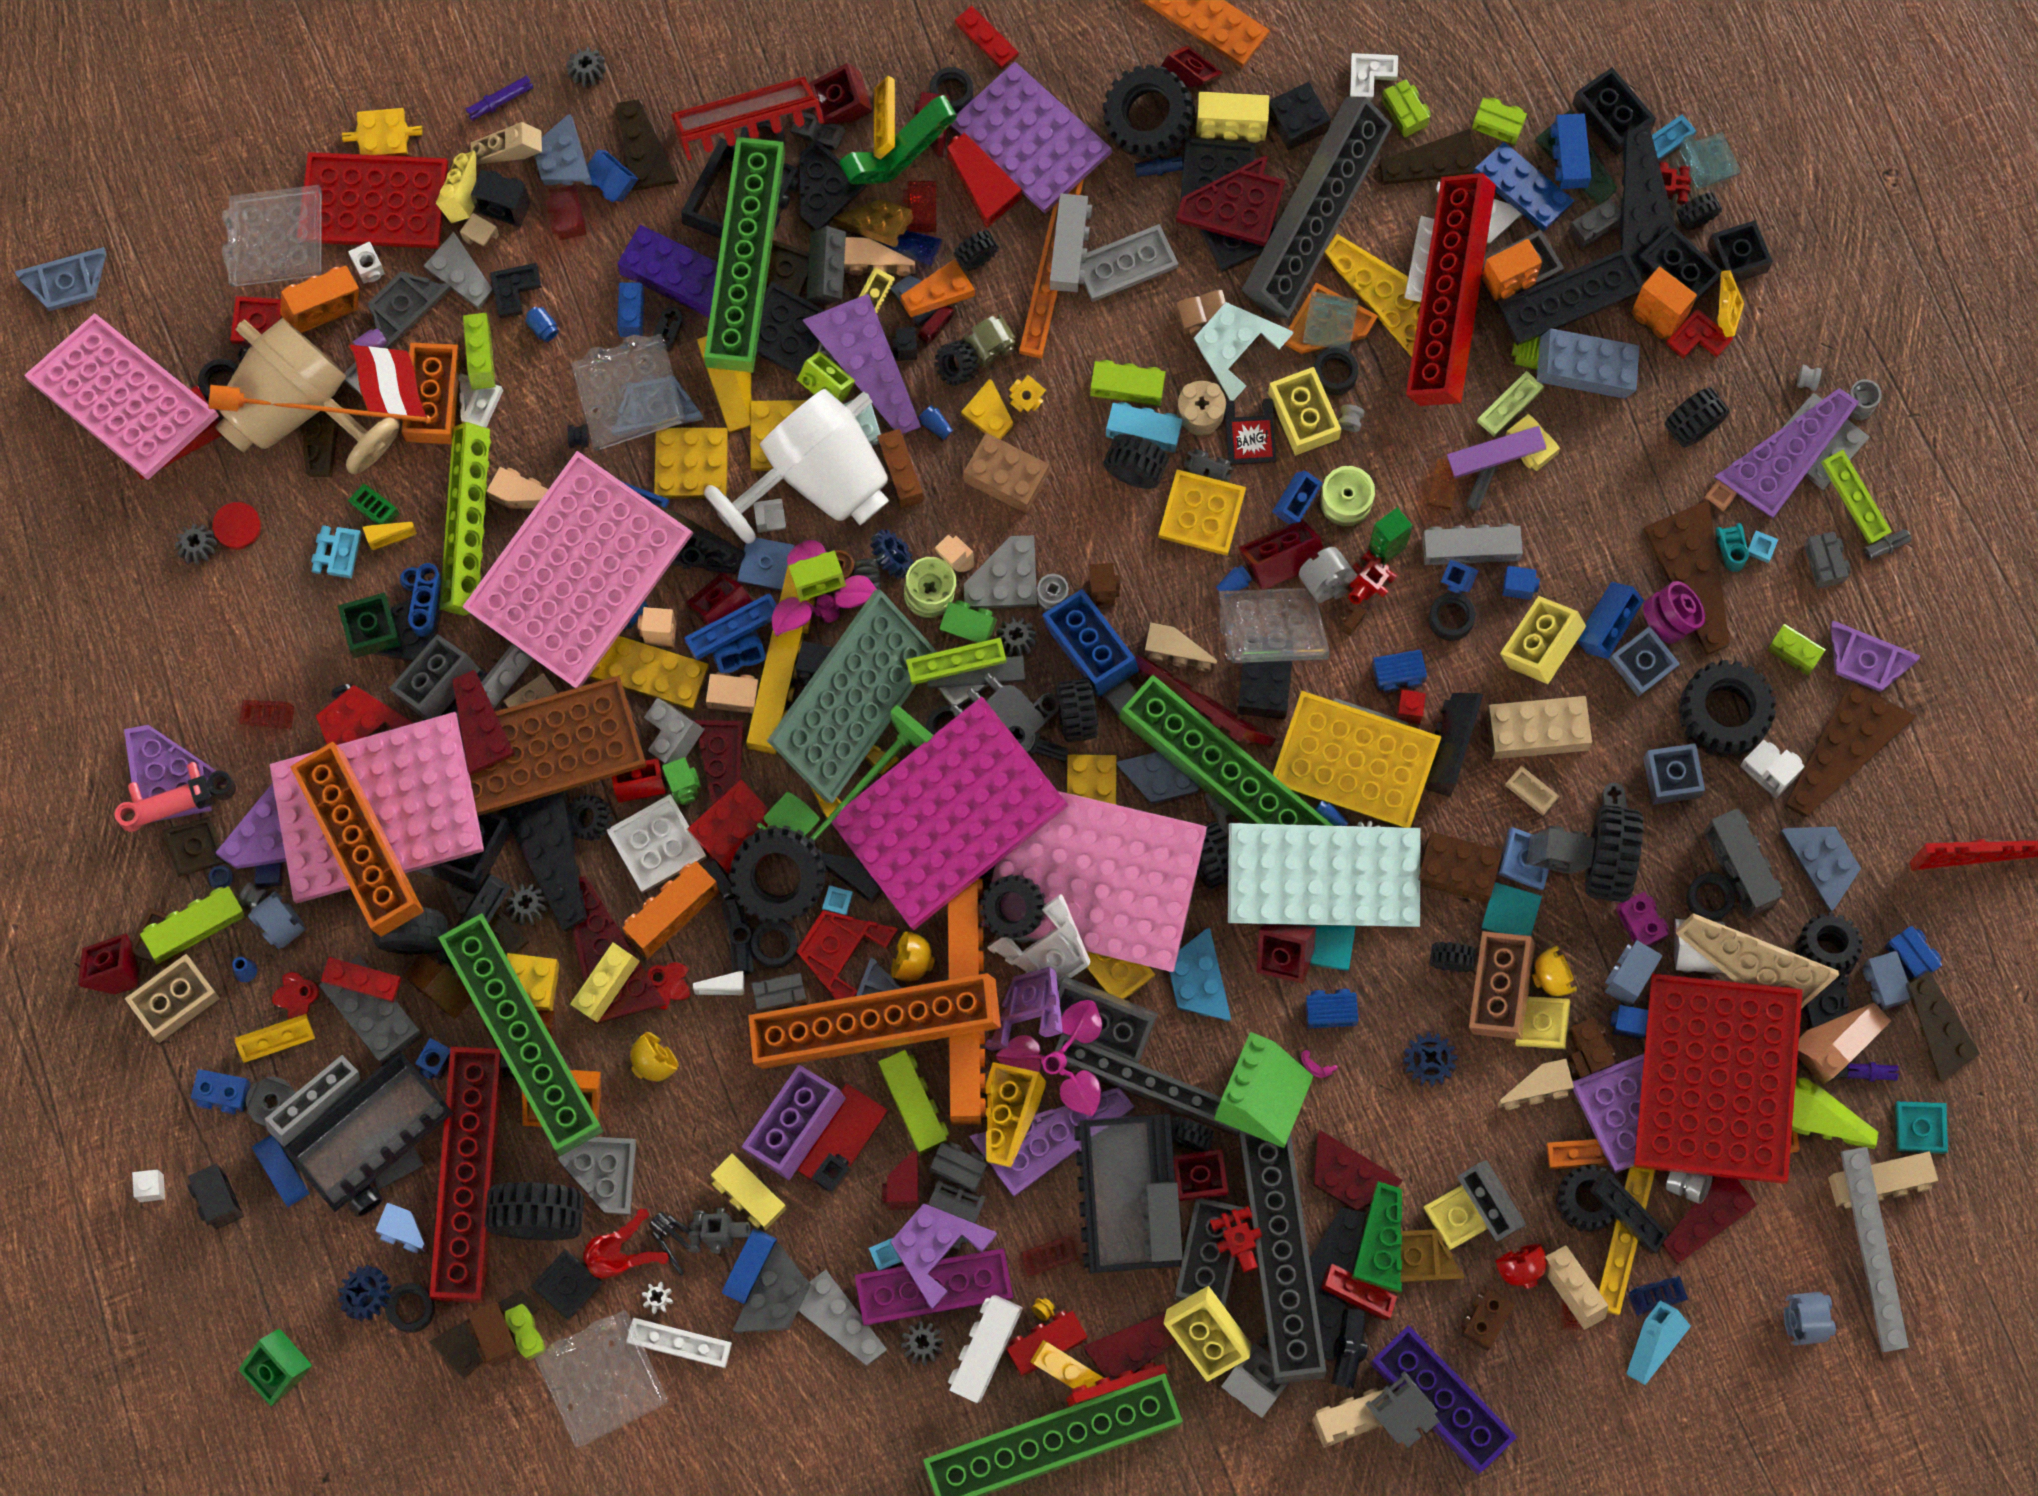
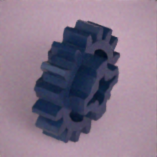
(891, 553)
(1436, 1066)
(364, 1293)

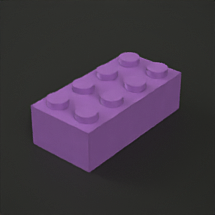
(793, 1122)

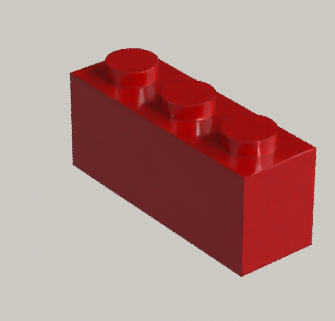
(1062, 1333)

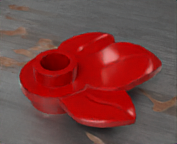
(672, 984)
(292, 997)

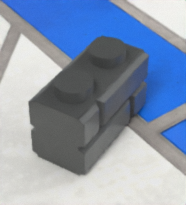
(1595, 224)
(1827, 560)
(779, 993)
(958, 1166)

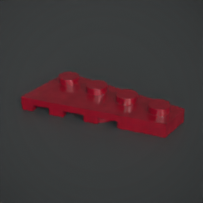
(1721, 1208)

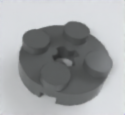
(266, 1090)

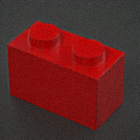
(640, 782)

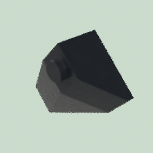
(706, 549)

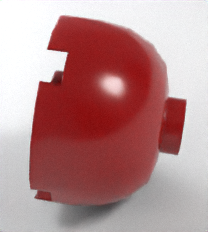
(1523, 1266)

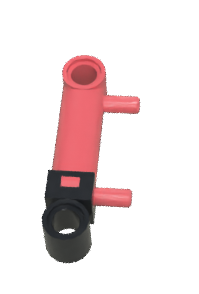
(196, 793)

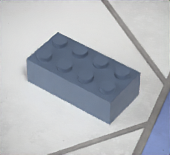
(1588, 363)

